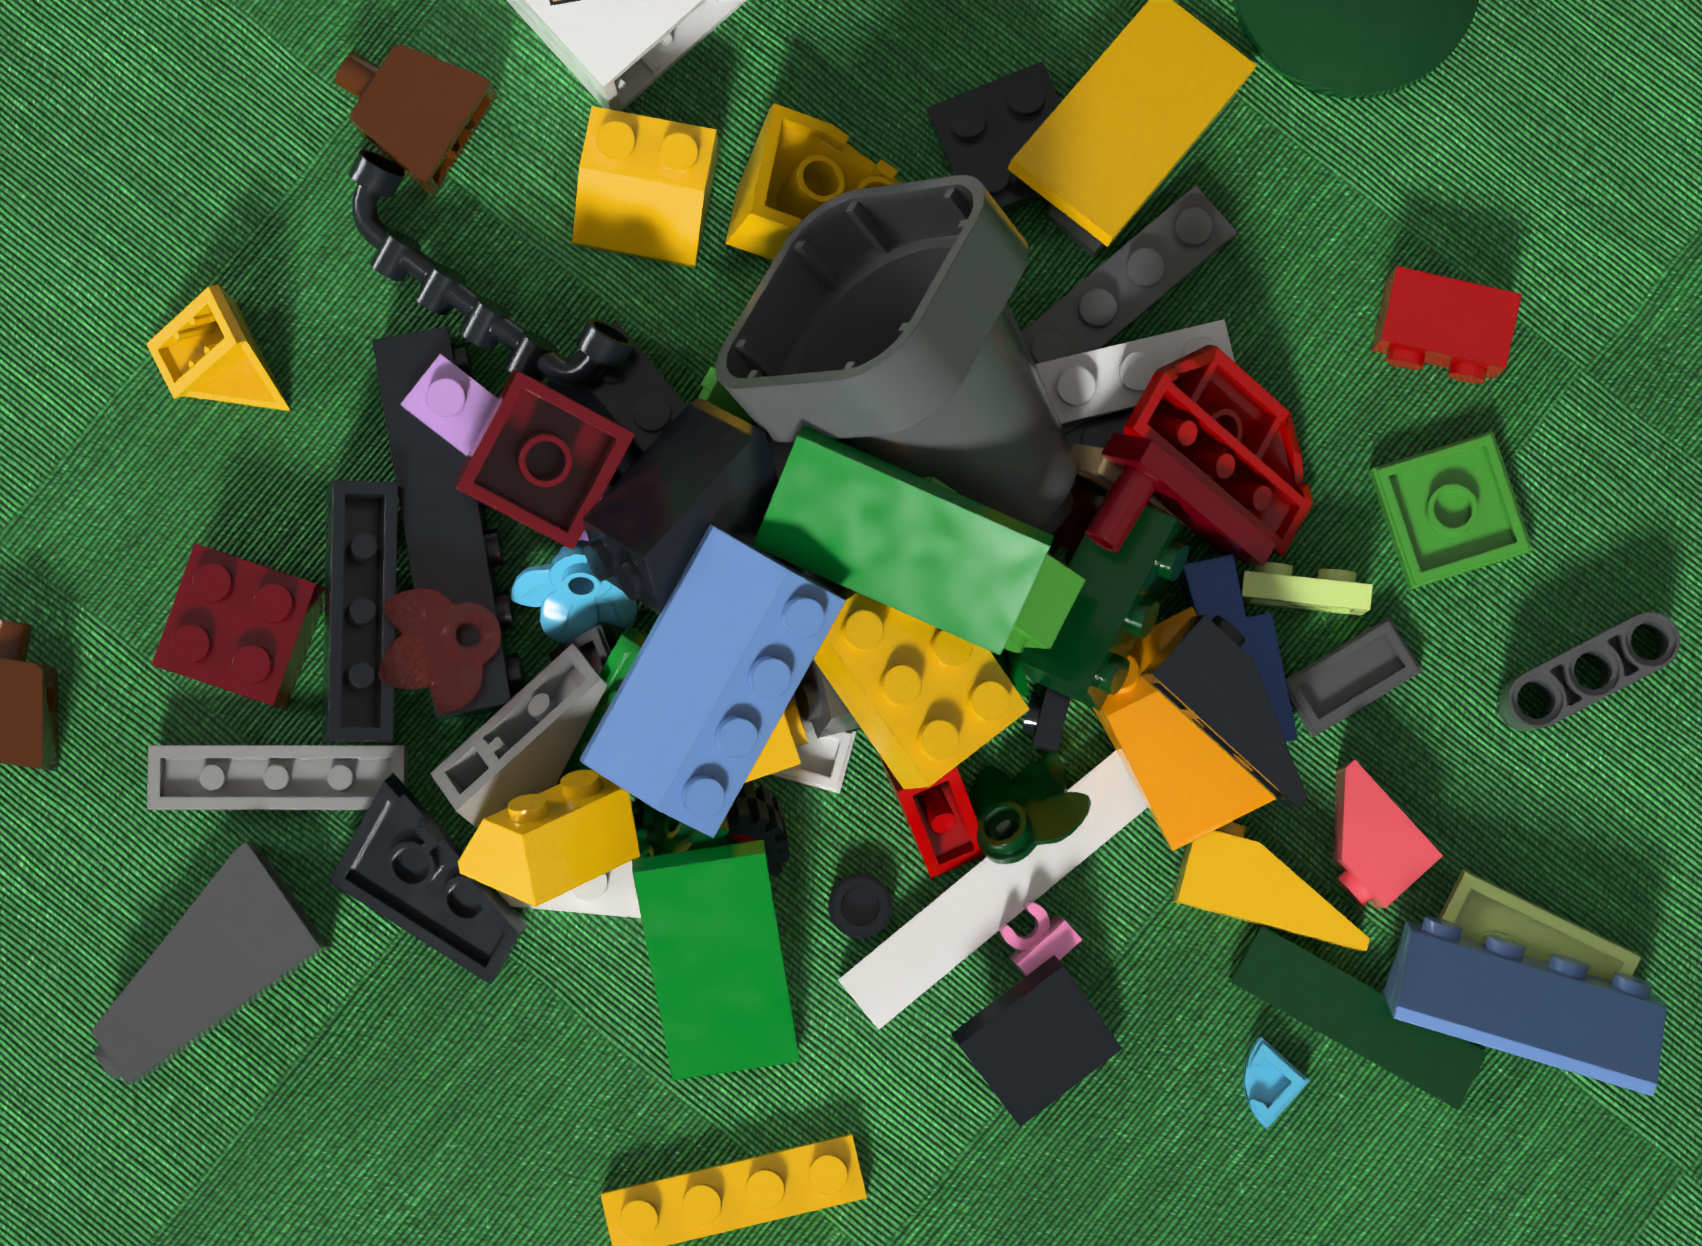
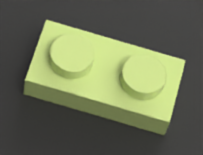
(1330, 592)

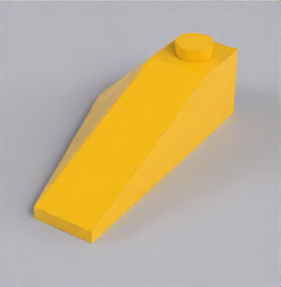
(792, 173)

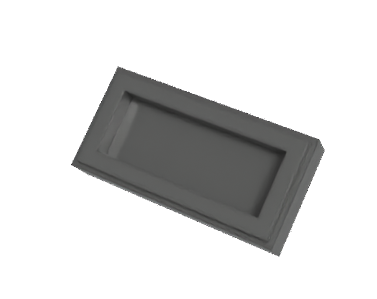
(1351, 677)

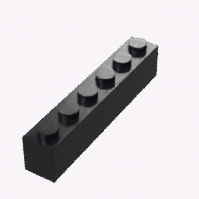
(443, 526)

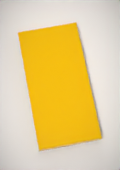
(1131, 118)

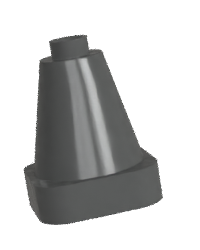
(902, 343)

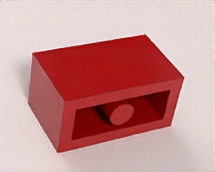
(1445, 324)

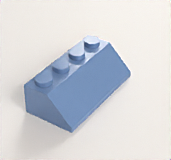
(712, 680)
(1527, 1004)

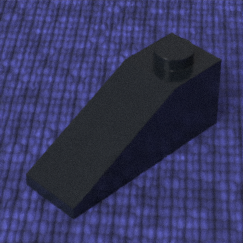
(1224, 696)

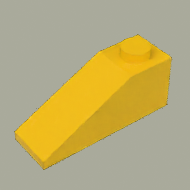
(1251, 884)

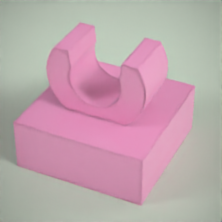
(1046, 939)

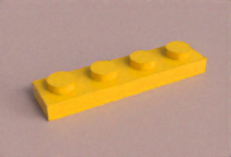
(735, 1194)

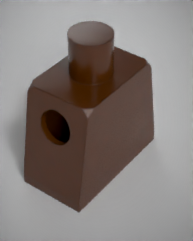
(416, 110)
(26, 703)

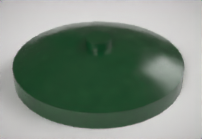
(1354, 44)

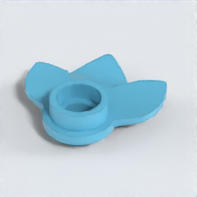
(572, 596)

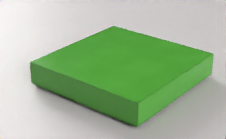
(1450, 510)

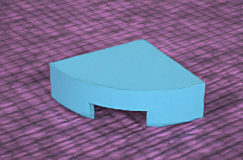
(1269, 1082)

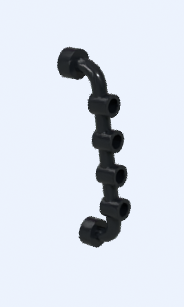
(446, 288)

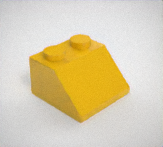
(644, 186)
(554, 839)

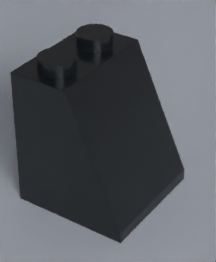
(693, 475)

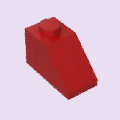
(939, 821)

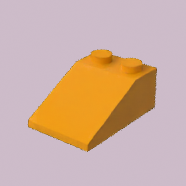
(1174, 764)

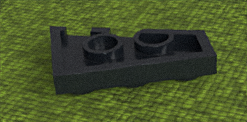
(411, 876)

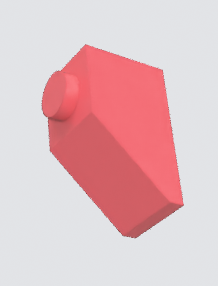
(1375, 841)

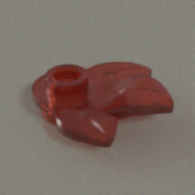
(428, 647)

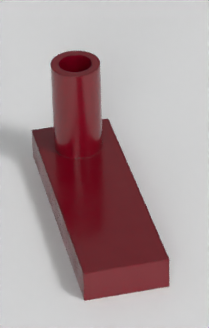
(1154, 473)

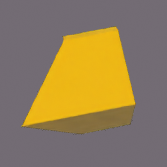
(214, 356)

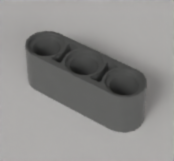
(1616, 661)

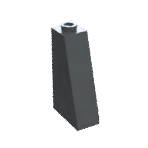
(216, 960)

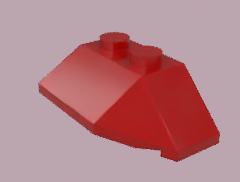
(1229, 438)

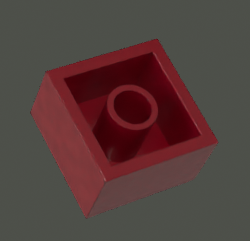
(543, 458)
(240, 626)

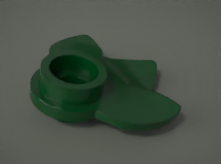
(1031, 803)

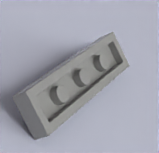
(270, 776)

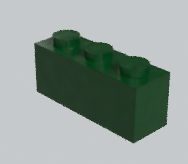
(1110, 610)

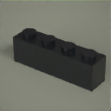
(356, 629)

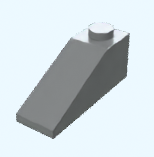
(525, 741)

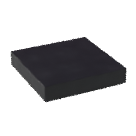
(1036, 1040)

